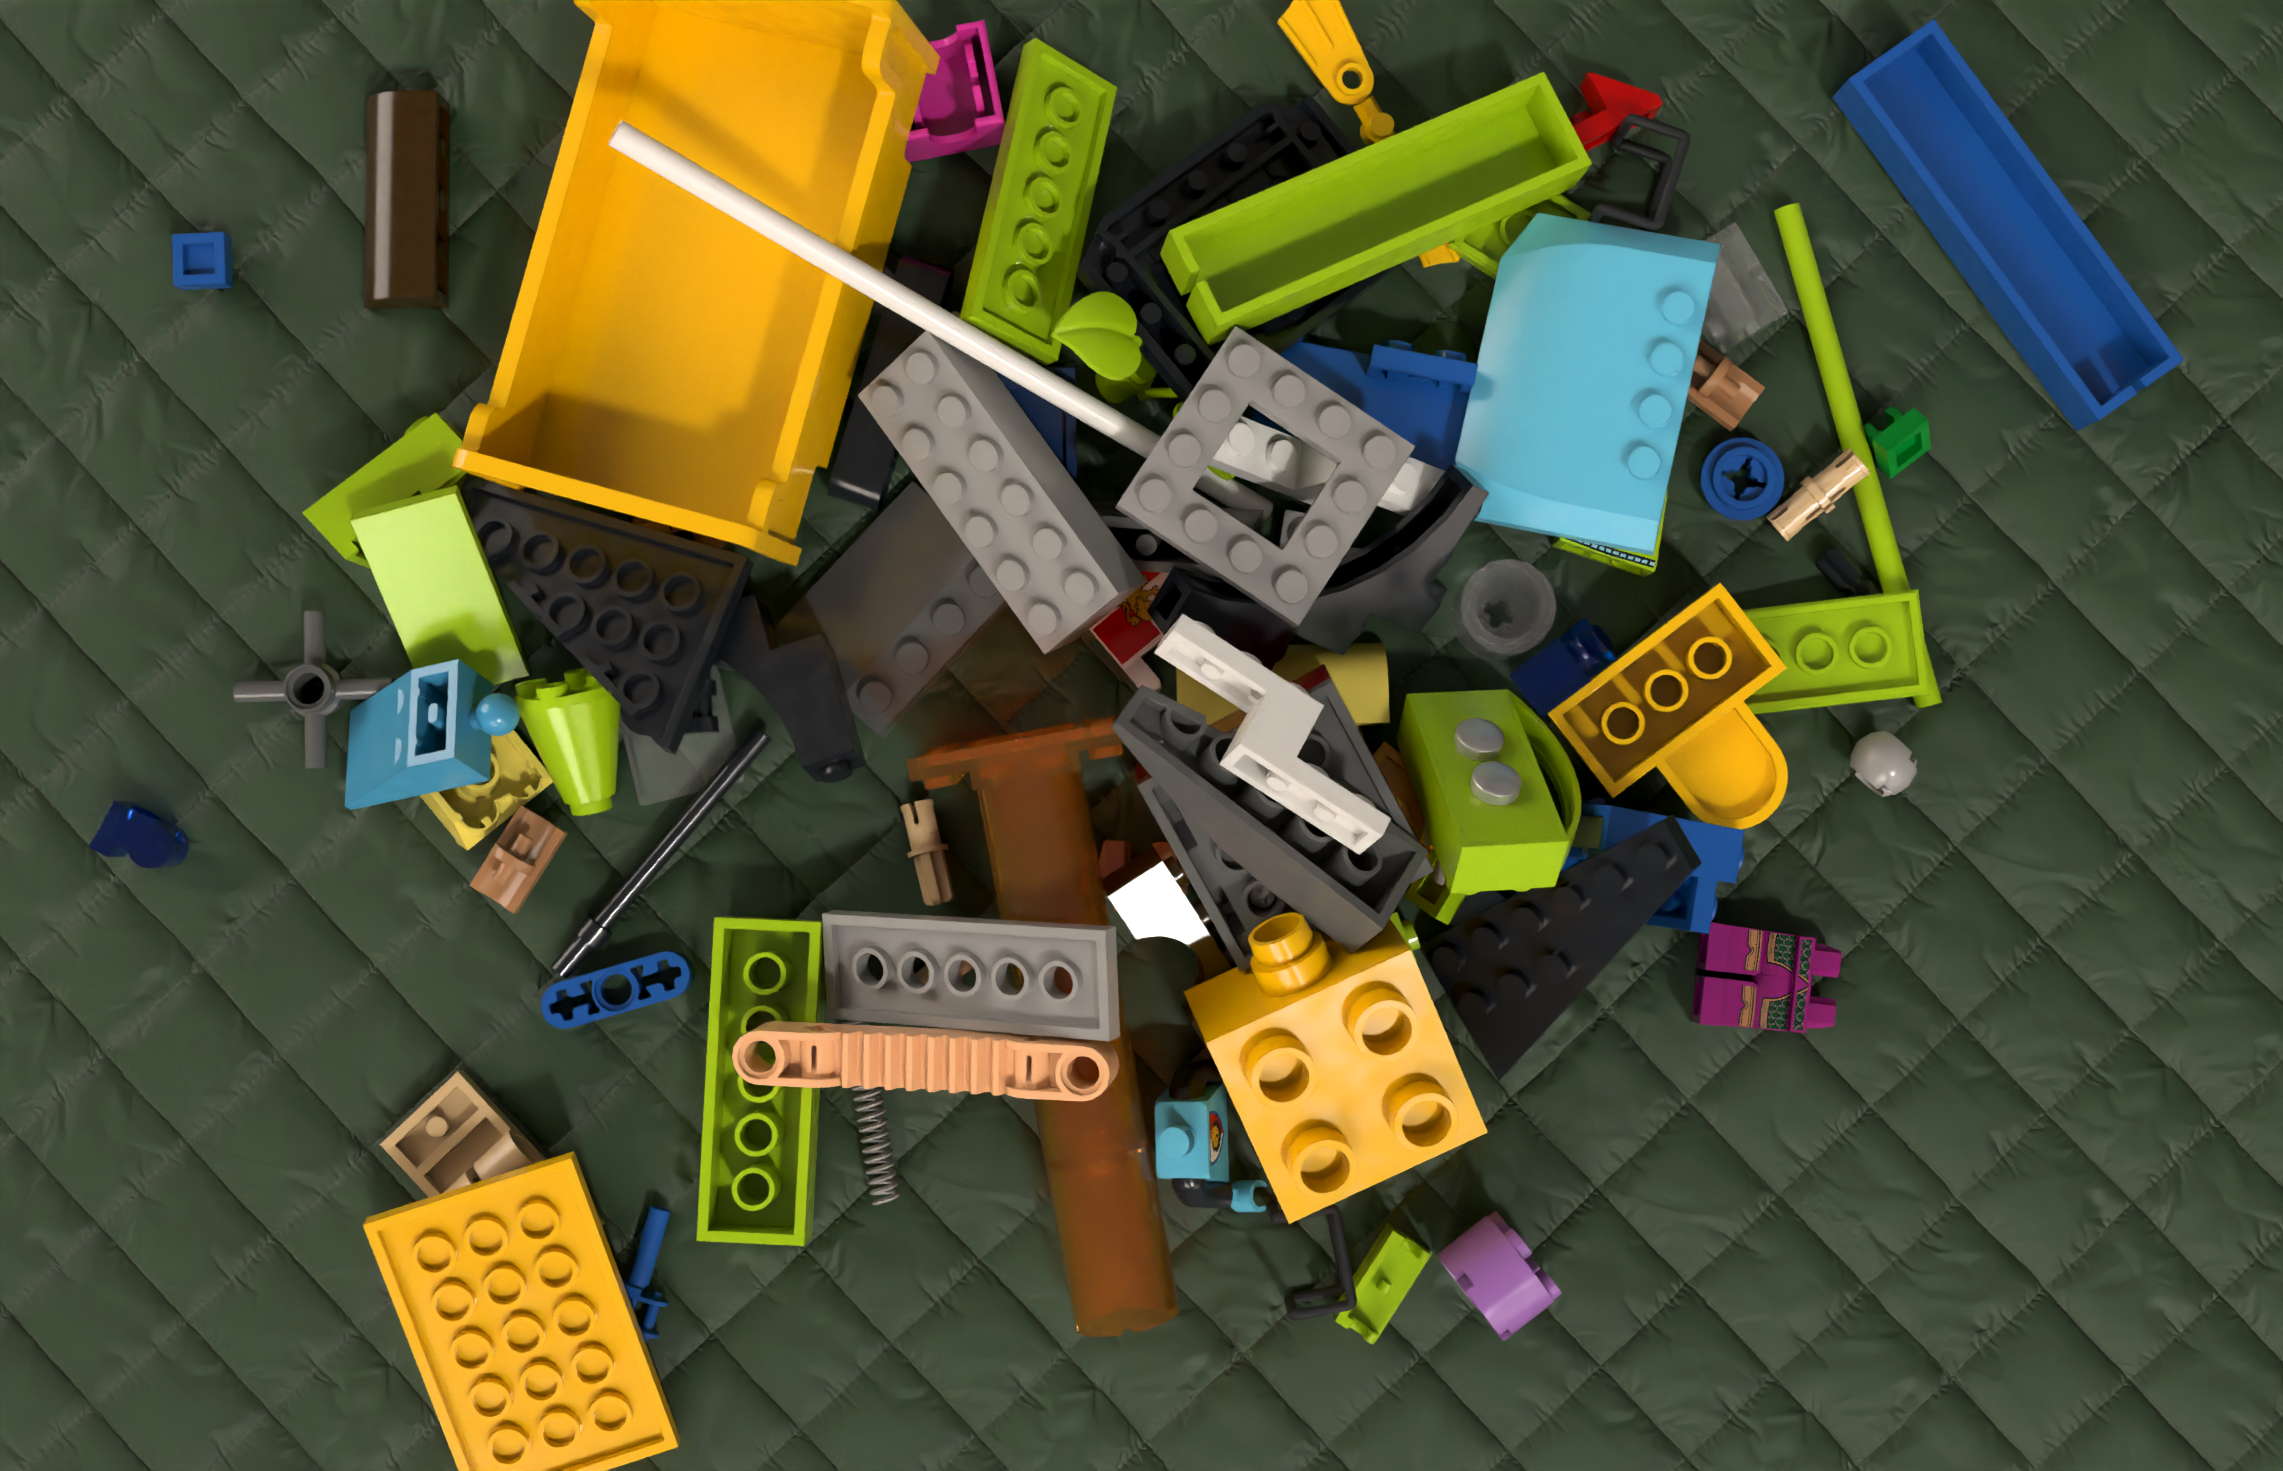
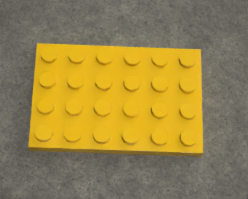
(523, 1324)

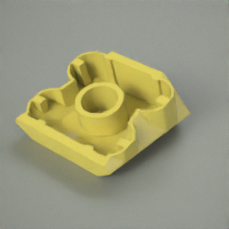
(481, 807)

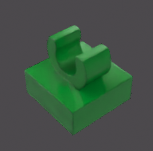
(1900, 442)

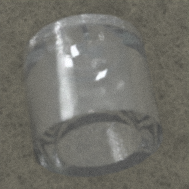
(1528, 602)

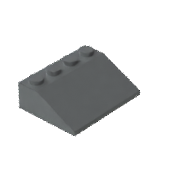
(897, 609)

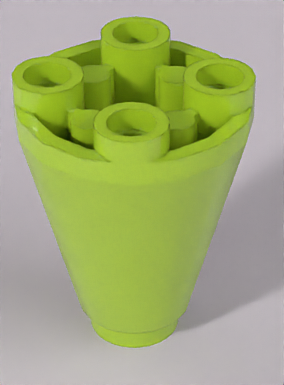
(576, 737)

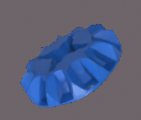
(1763, 469)

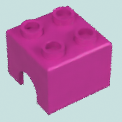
(959, 103)

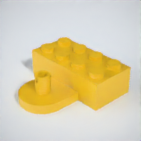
(1683, 709)

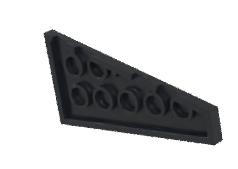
(1542, 947)

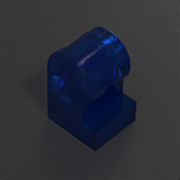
(141, 834)

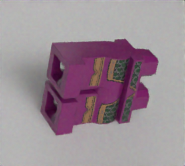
(1778, 985)

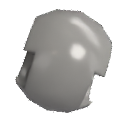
(1883, 763)

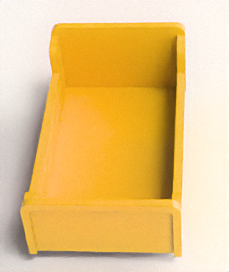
(660, 341)

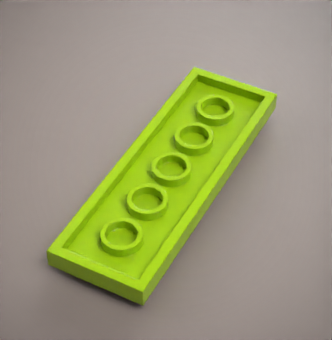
(1039, 202)

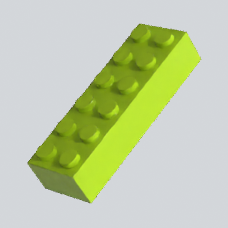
(754, 1136)

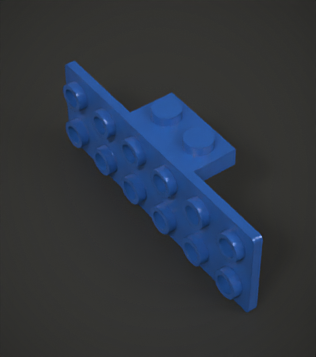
(1402, 389)

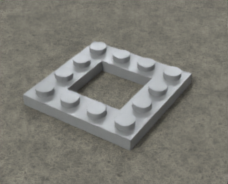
(1256, 376)

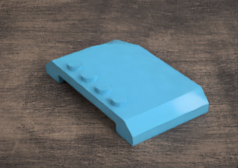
(1586, 379)

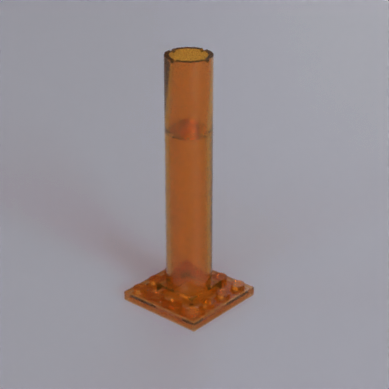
(1100, 1147)

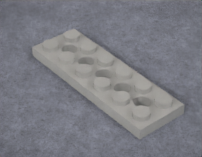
(989, 946)

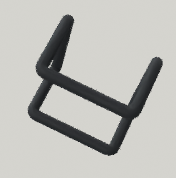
(1666, 179)
(1342, 1263)

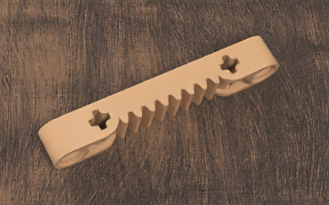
(924, 1059)

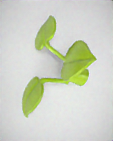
(1104, 337)

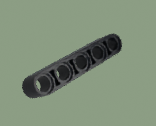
(866, 453)

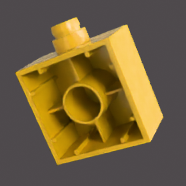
(1334, 1062)

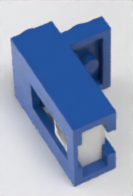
(1695, 901)

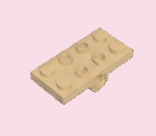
(458, 1140)

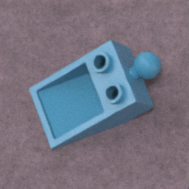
(425, 734)

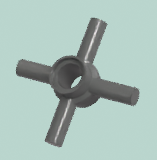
(295, 685)

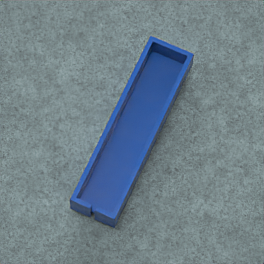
(2006, 226)

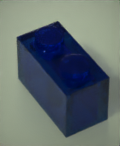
(1564, 666)

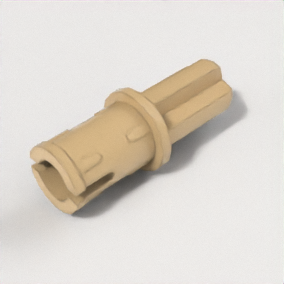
(928, 852)

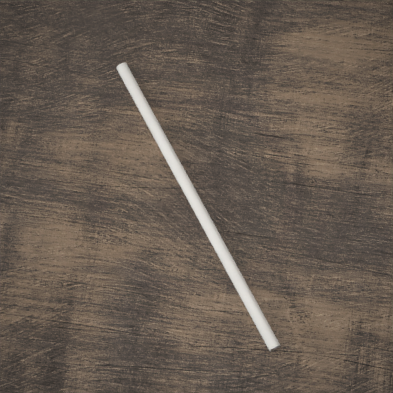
(910, 305)

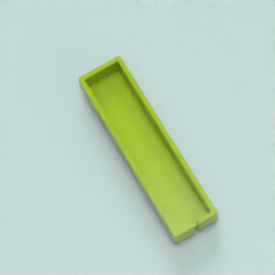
(1374, 208)

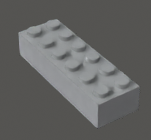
(1002, 490)

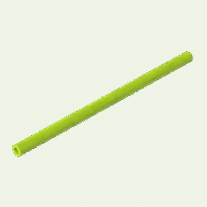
(1845, 410)

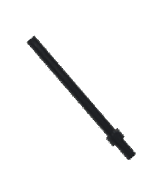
(596, 928)

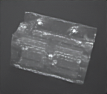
(1741, 294)

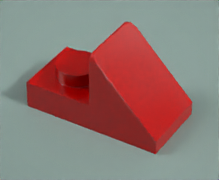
(1610, 104)

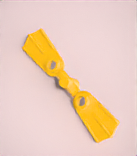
(1331, 48)

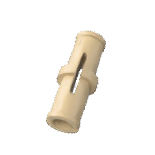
(1818, 494)

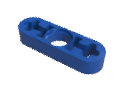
(576, 987)

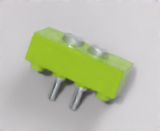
(1484, 792)

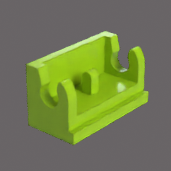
(1383, 1282)

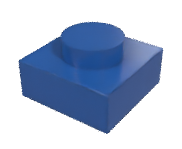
(202, 261)

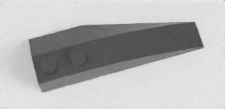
(1302, 865)

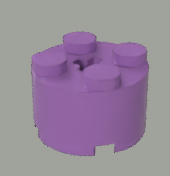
(1499, 1275)

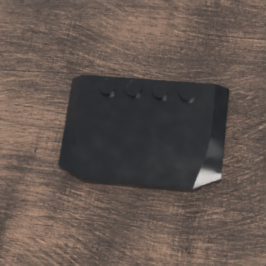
(1242, 160)

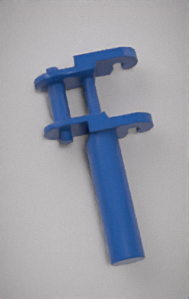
(643, 1269)

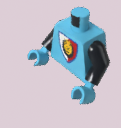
(1194, 1141)

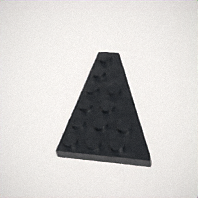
(618, 595)

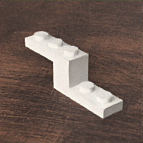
(1301, 471)
(1272, 734)

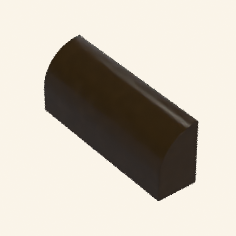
(407, 200)

